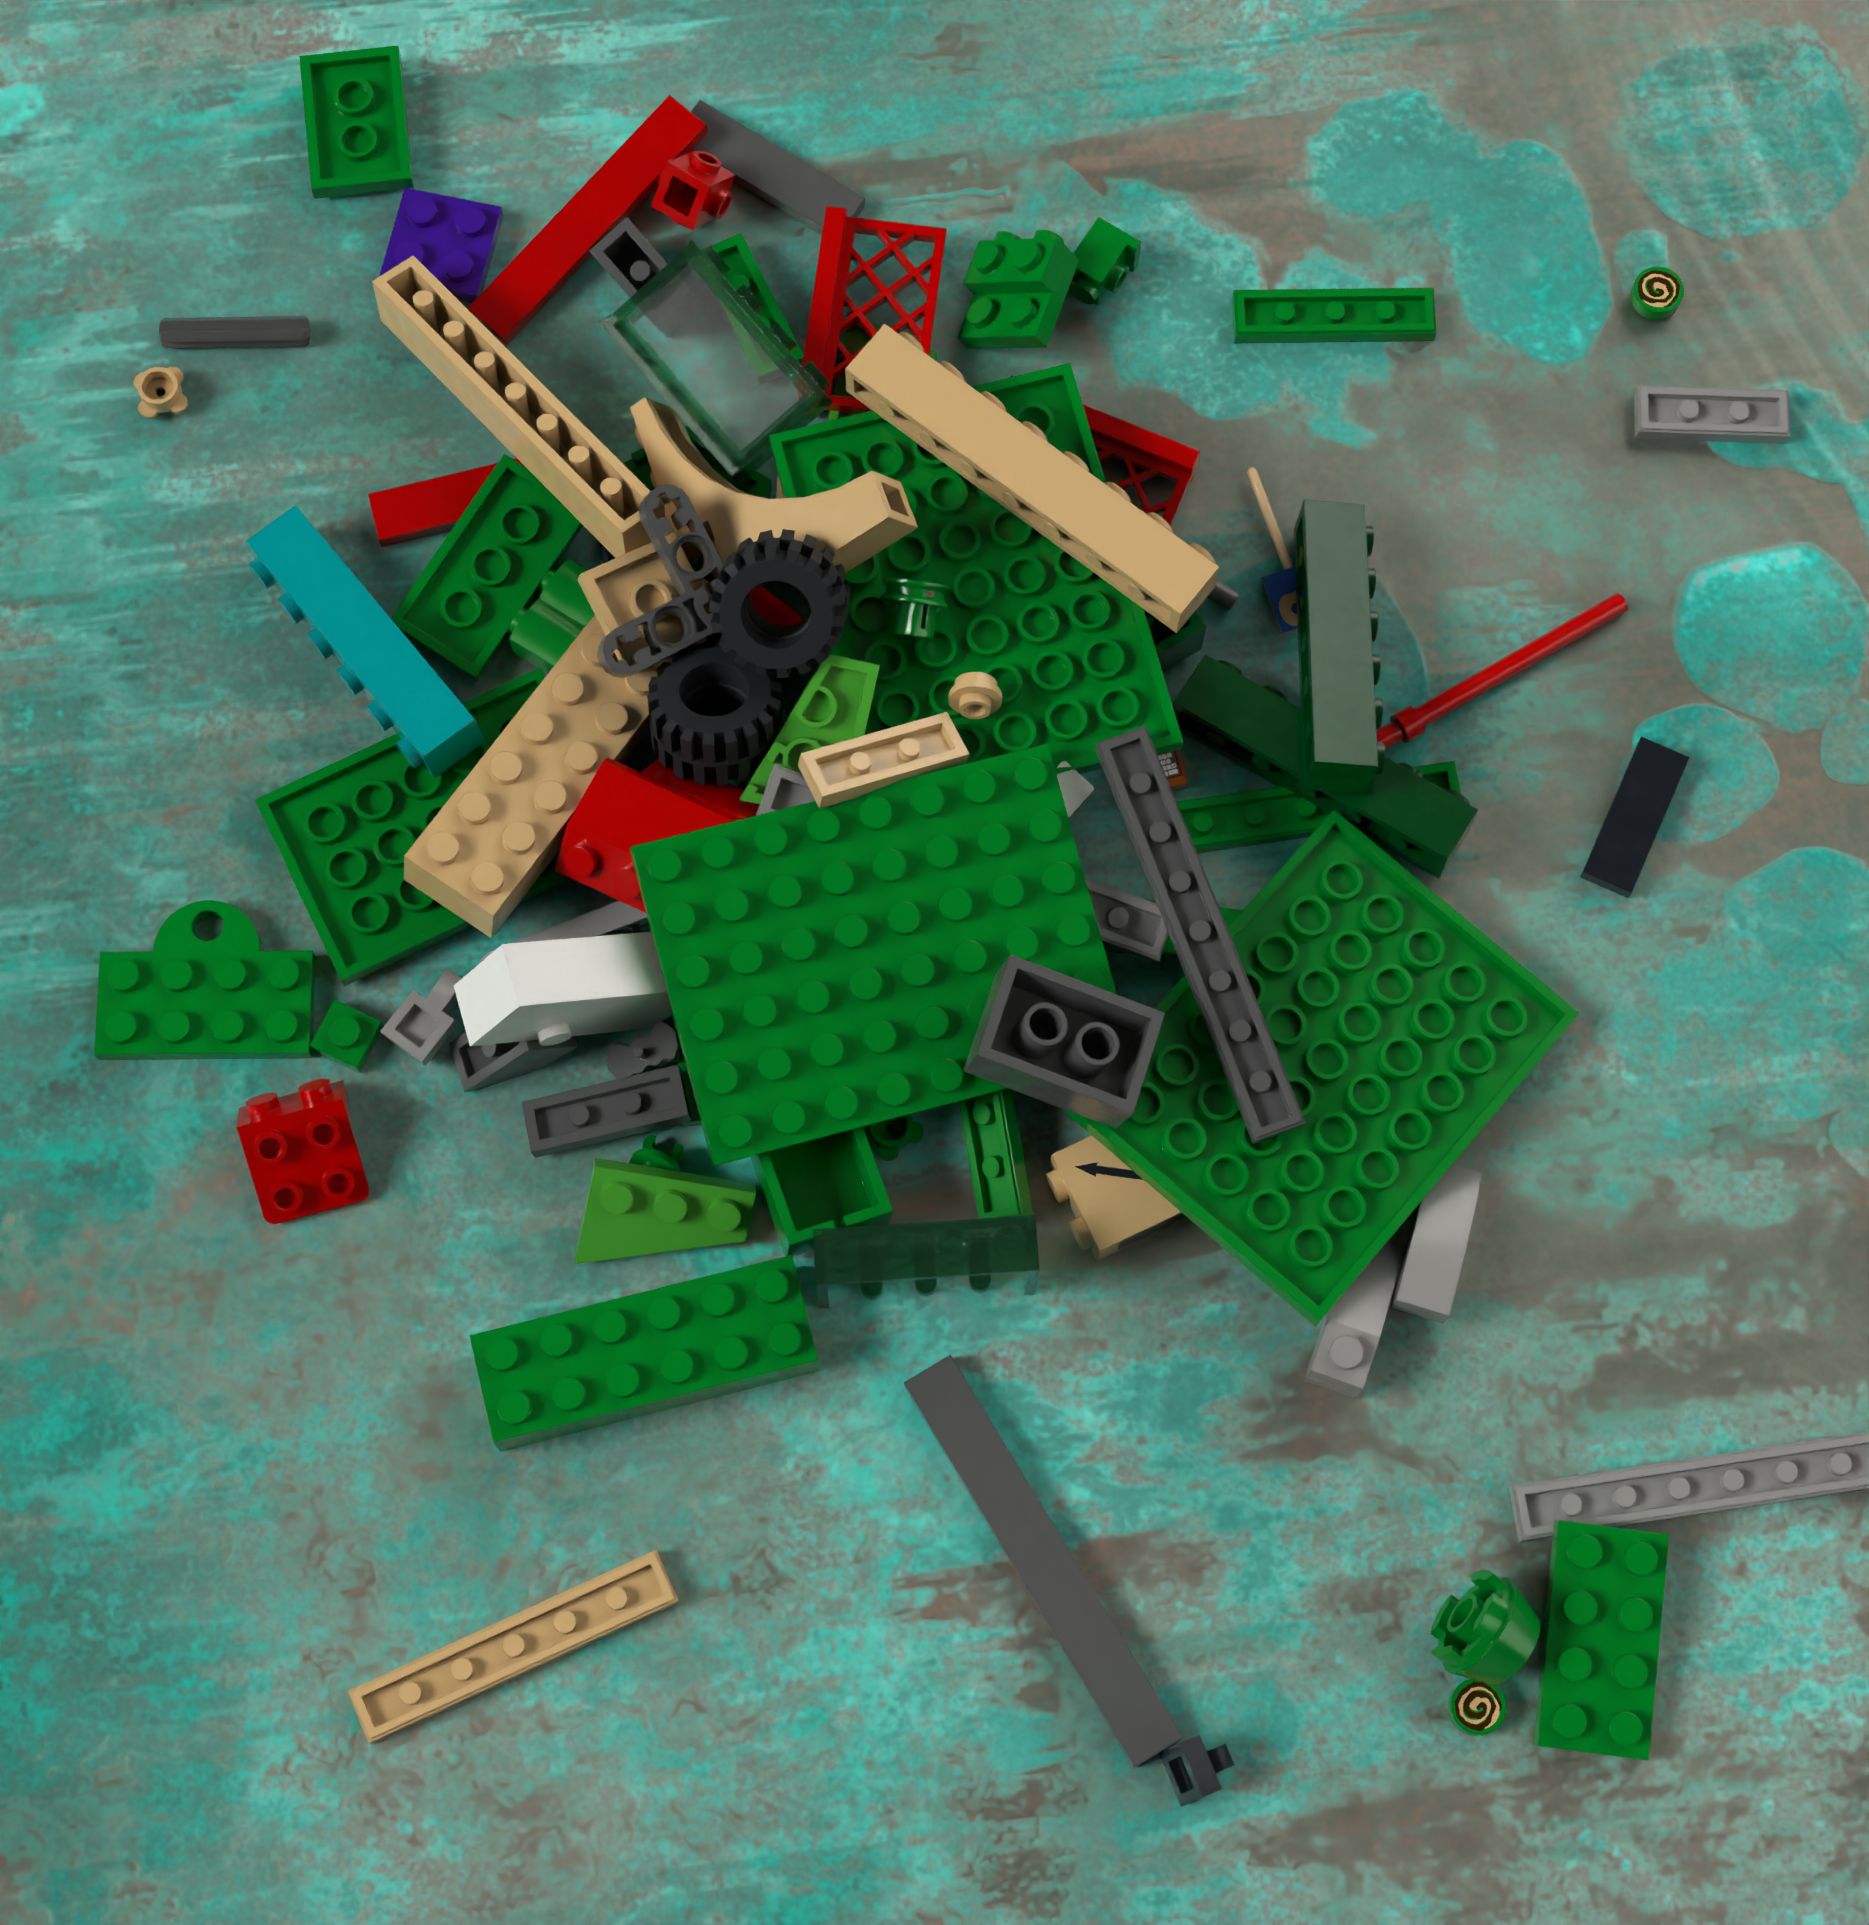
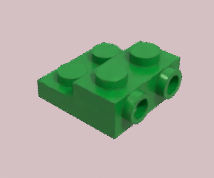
(1016, 290)

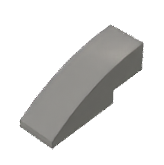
(1437, 1246)

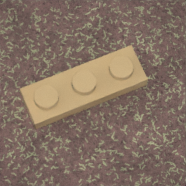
(881, 758)

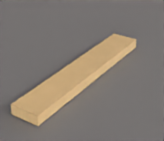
(512, 1647)

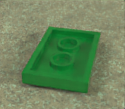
(356, 122)

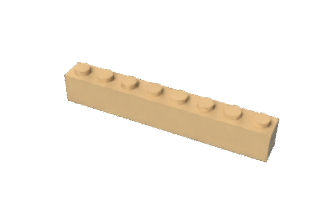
(514, 406)
(1032, 477)

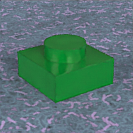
(346, 1036)

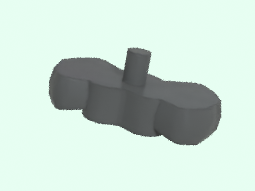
(645, 1052)

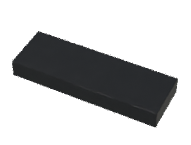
(1634, 817)

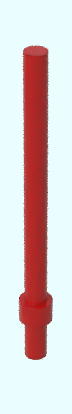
(1411, 722)

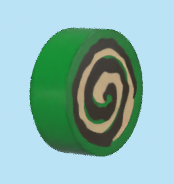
(1657, 293)
(1477, 1707)

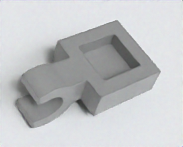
(423, 1023)

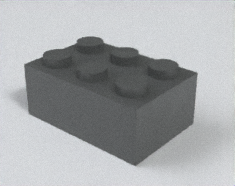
(1064, 1042)

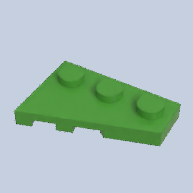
(828, 712)
(658, 1211)

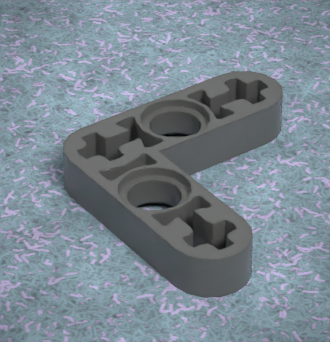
(687, 606)

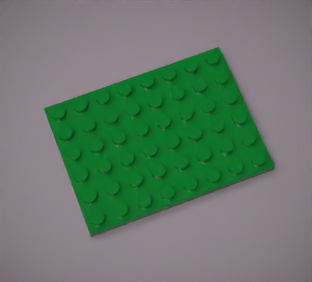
(1020, 608)
(849, 948)
(1396, 1045)

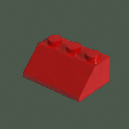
(622, 812)

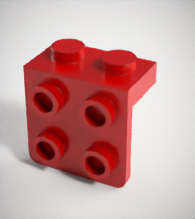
(302, 1151)

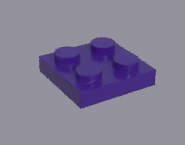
(448, 237)

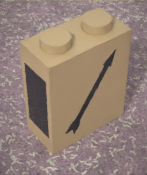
(1107, 1199)

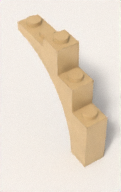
(849, 520)

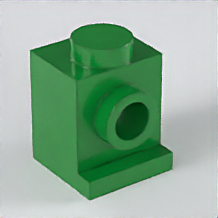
(1104, 262)

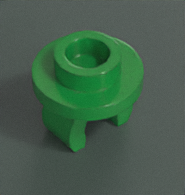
(654, 1158)

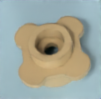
(155, 379)

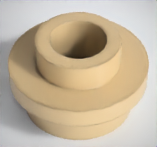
(975, 695)

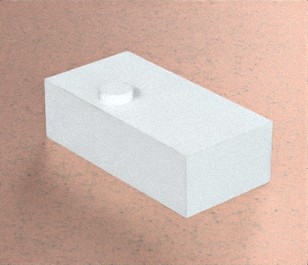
(563, 990)

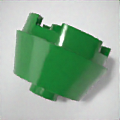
(1486, 1631)

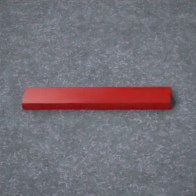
(586, 219)

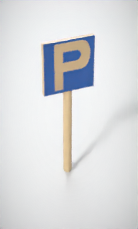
(1279, 586)

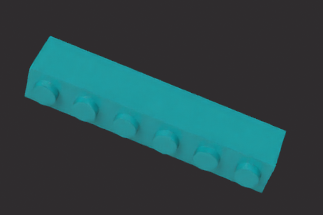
(365, 643)

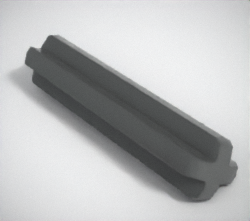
(235, 332)

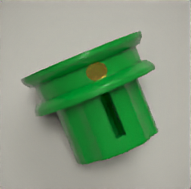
(913, 606)

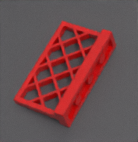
(834, 278)
(1147, 451)

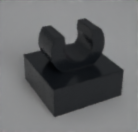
(1195, 1769)

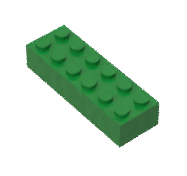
(644, 1353)

